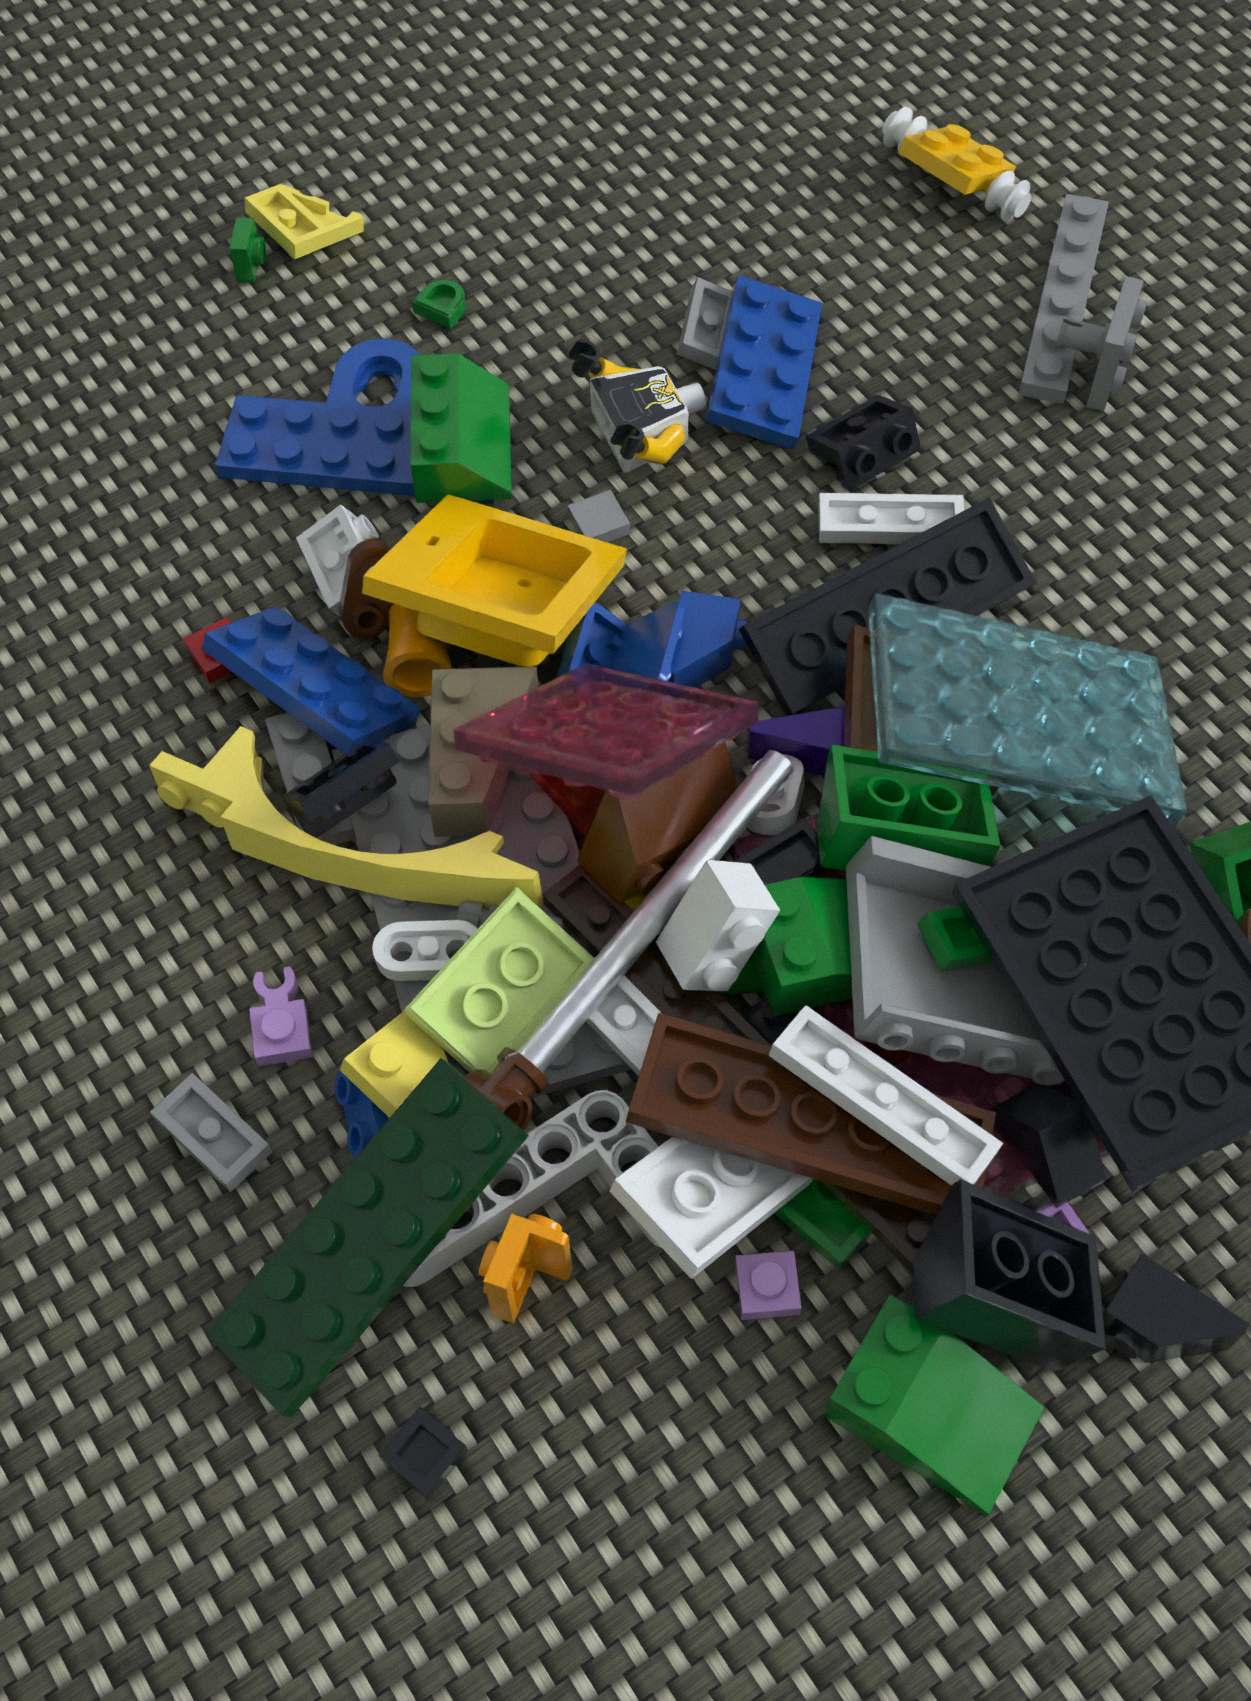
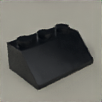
(1010, 1279)

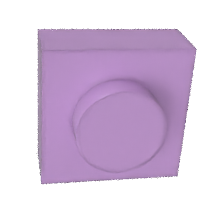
(767, 1285)

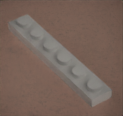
(1063, 295)

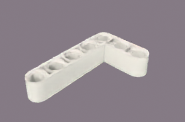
(543, 1180)

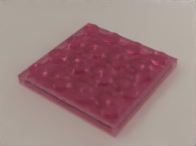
(606, 729)

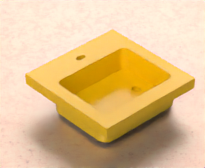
(494, 579)

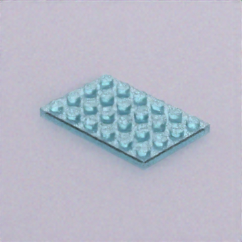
(1020, 708)

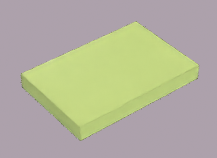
(499, 984)

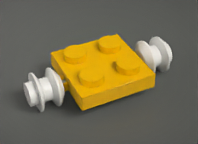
(958, 161)

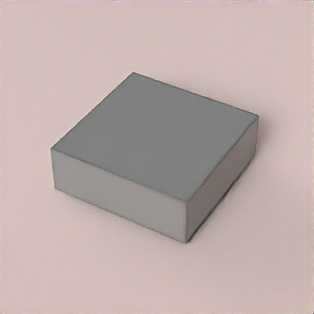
(599, 517)

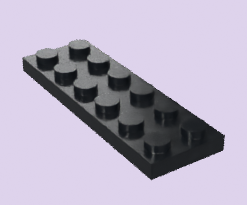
(955, 565)

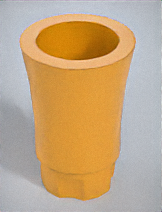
(411, 655)

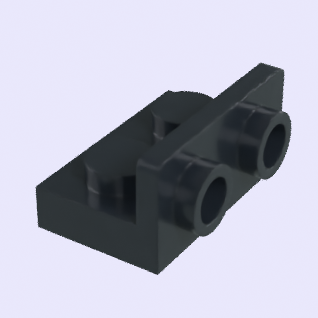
(867, 440)
(343, 787)

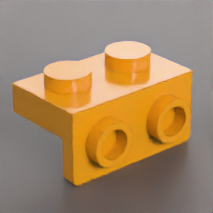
(522, 1250)

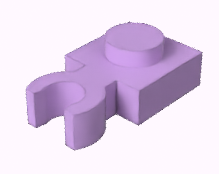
(282, 1025)

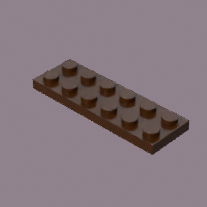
(745, 1103)

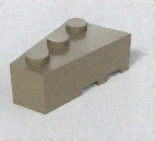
(462, 787)

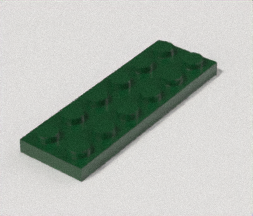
(366, 1237)

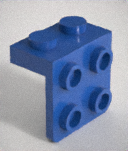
(637, 648)

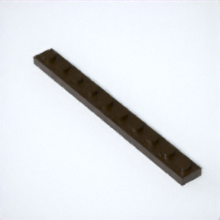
(596, 917)

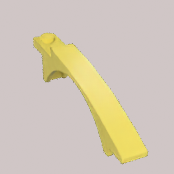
(233, 797)

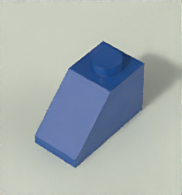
(707, 638)

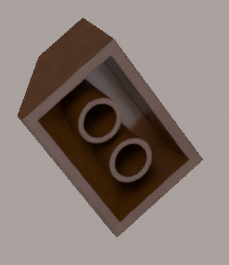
(644, 835)

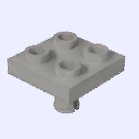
(1109, 343)

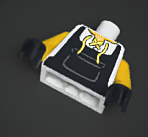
(636, 407)

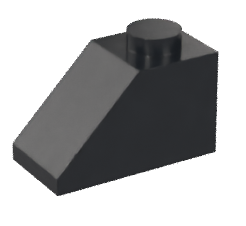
(1166, 1317)

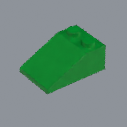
(806, 946)
(934, 1406)

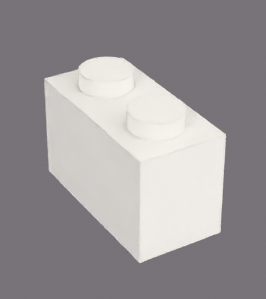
(717, 926)

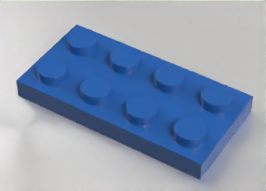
(764, 362)
(310, 679)

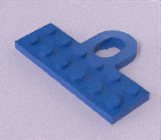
(333, 441)

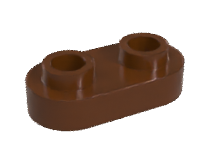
(352, 600)

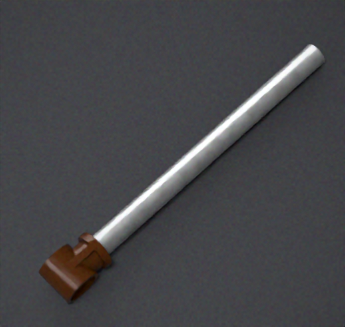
(522, 1070)

